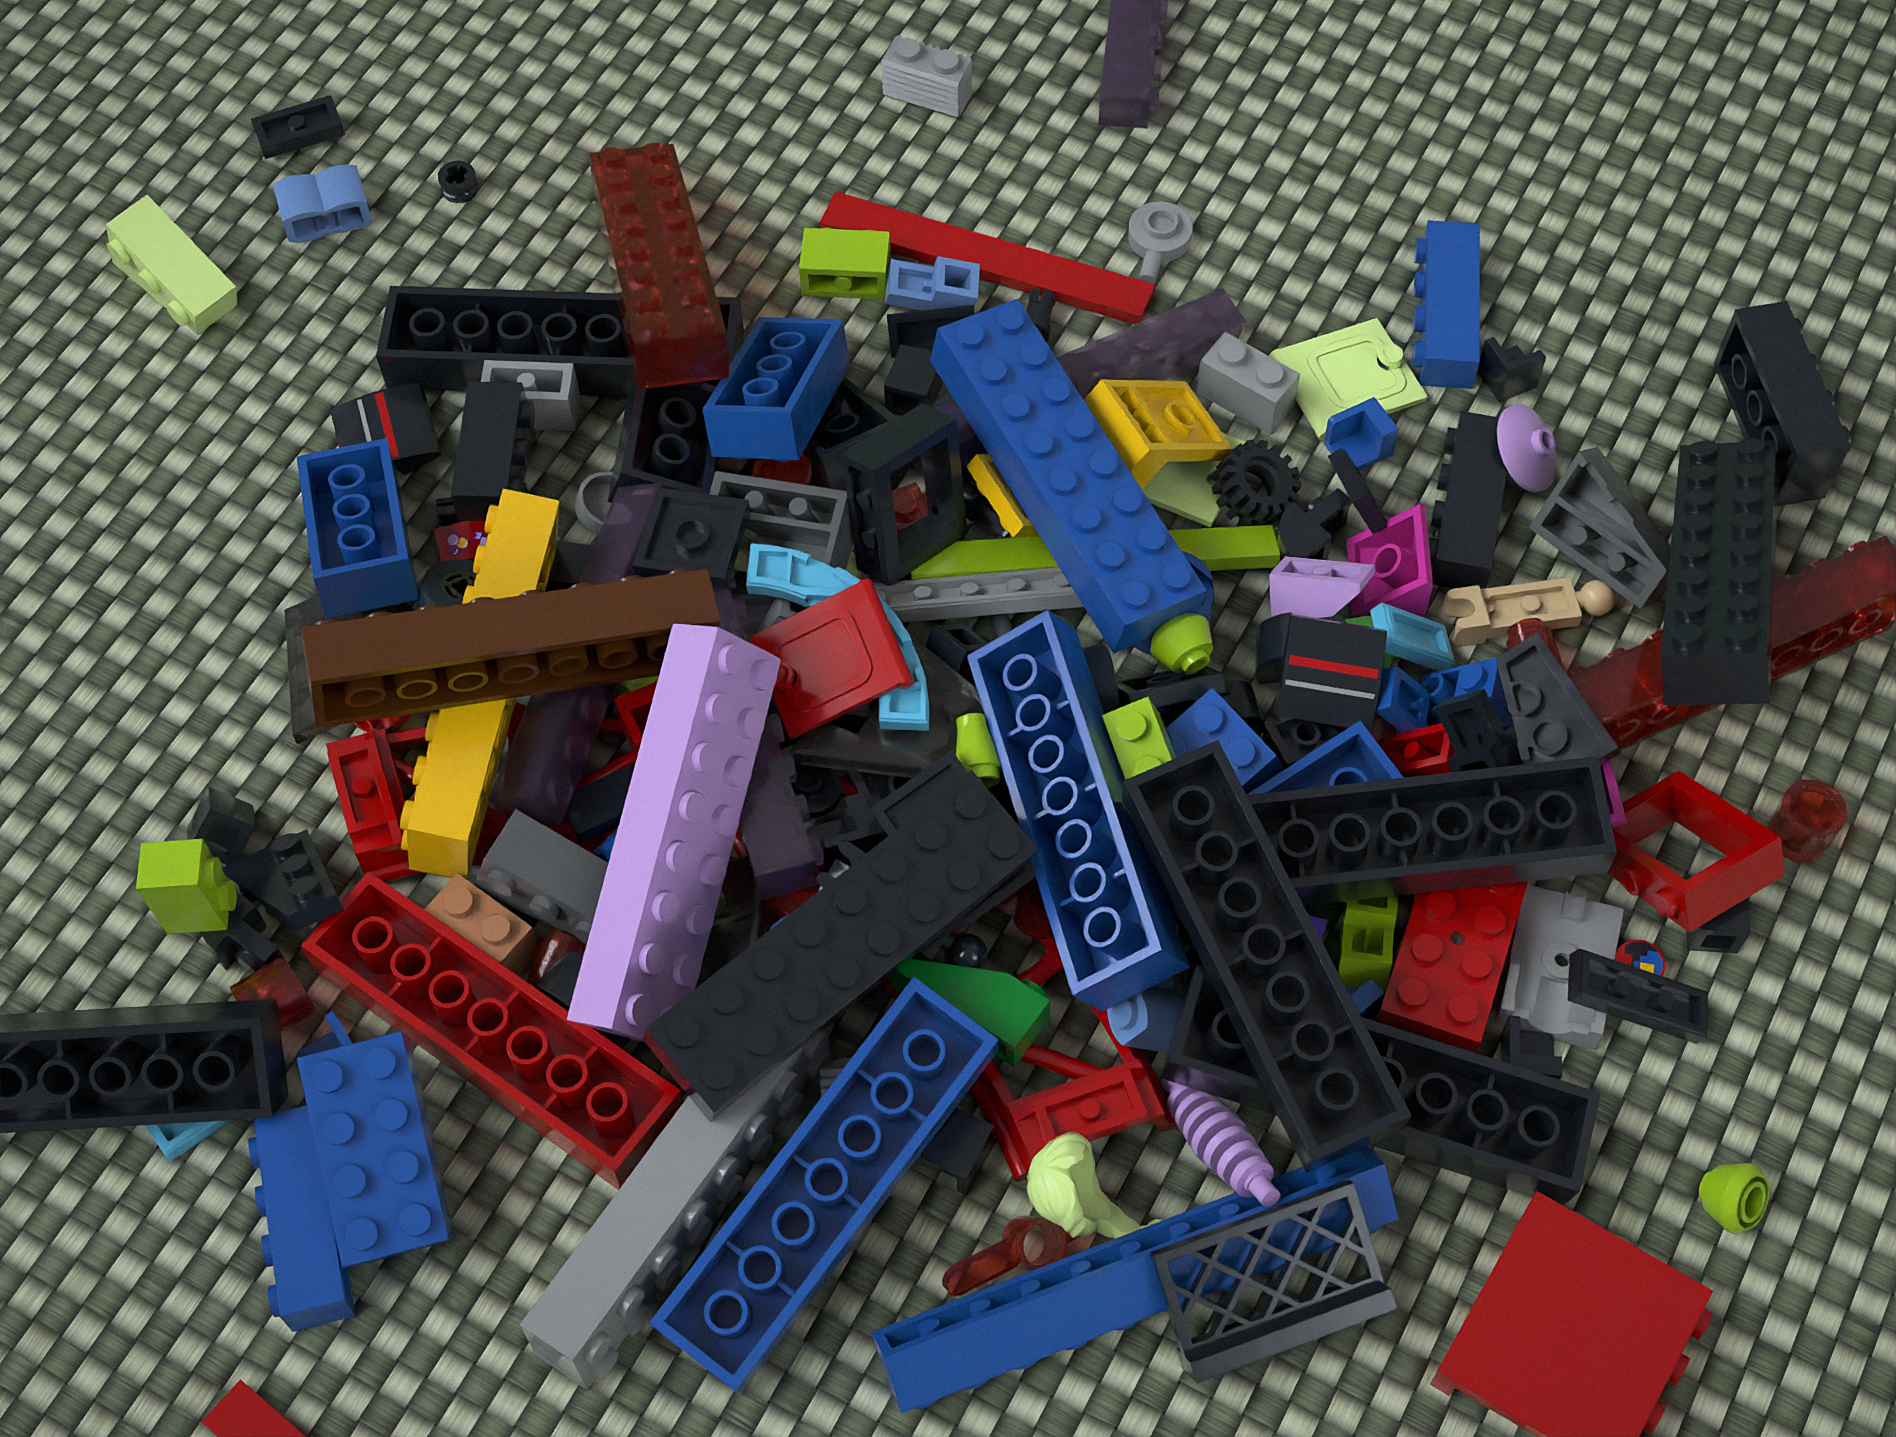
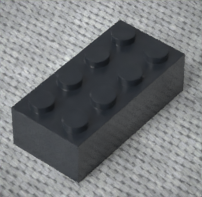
(1782, 398)

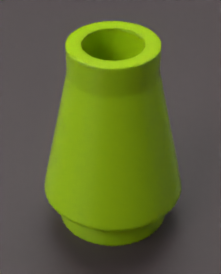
(977, 749)

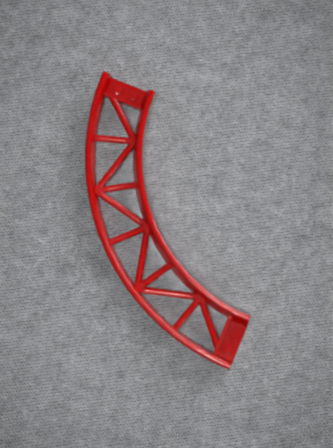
(1092, 1104)

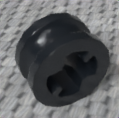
(458, 171)

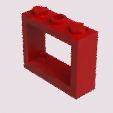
(1750, 849)

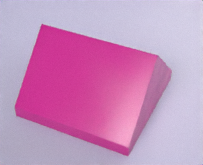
(1400, 564)

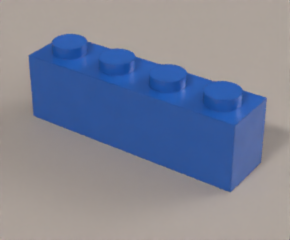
(1449, 304)
(301, 1237)

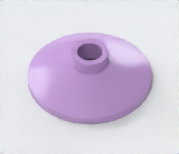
(1527, 447)

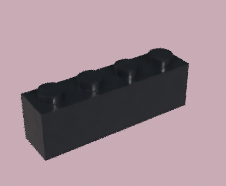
(1470, 504)

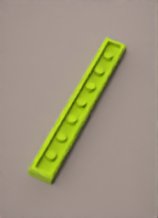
(1216, 547)

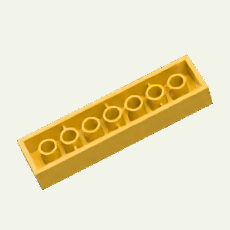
(469, 739)

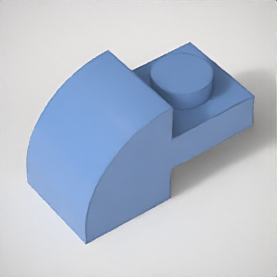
(929, 287)

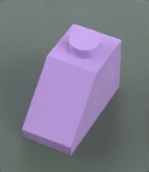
(1315, 585)

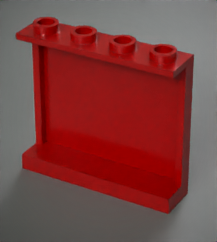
(1575, 1330)

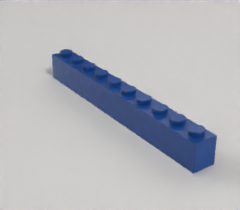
(1104, 1288)

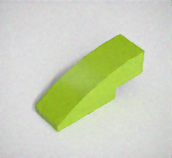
(1367, 941)

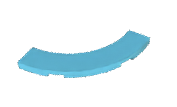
(807, 581)

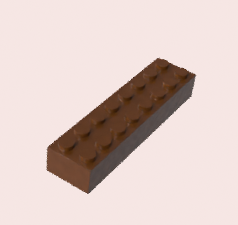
(499, 646)

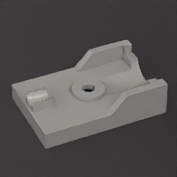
(1534, 984)

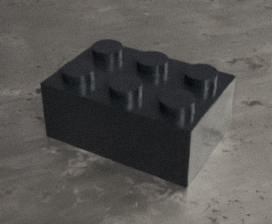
(665, 439)

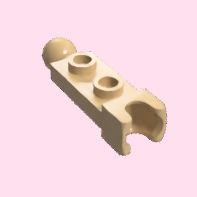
(1495, 609)

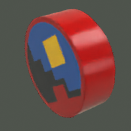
(1642, 956)

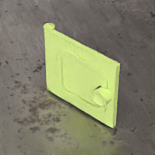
(1344, 371)
(1185, 488)

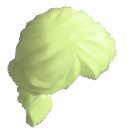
(1068, 1193)

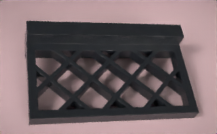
(1282, 1326)

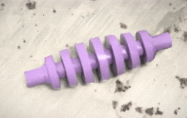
(1222, 1142)

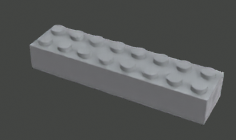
(657, 1218)

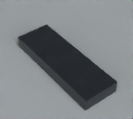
(1637, 996)

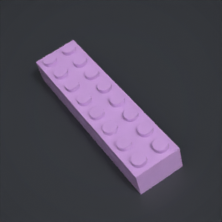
(675, 830)

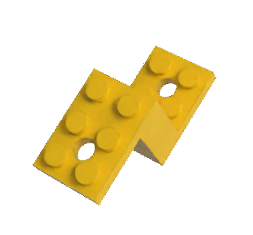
(1146, 426)

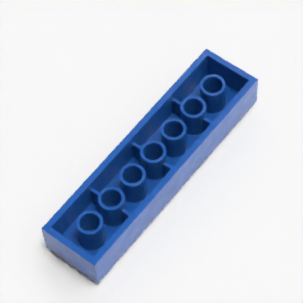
(1066, 474)
(1068, 800)
(825, 1185)

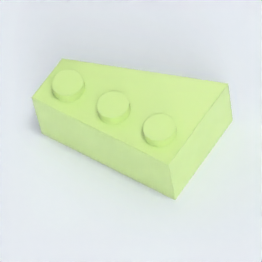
(169, 266)

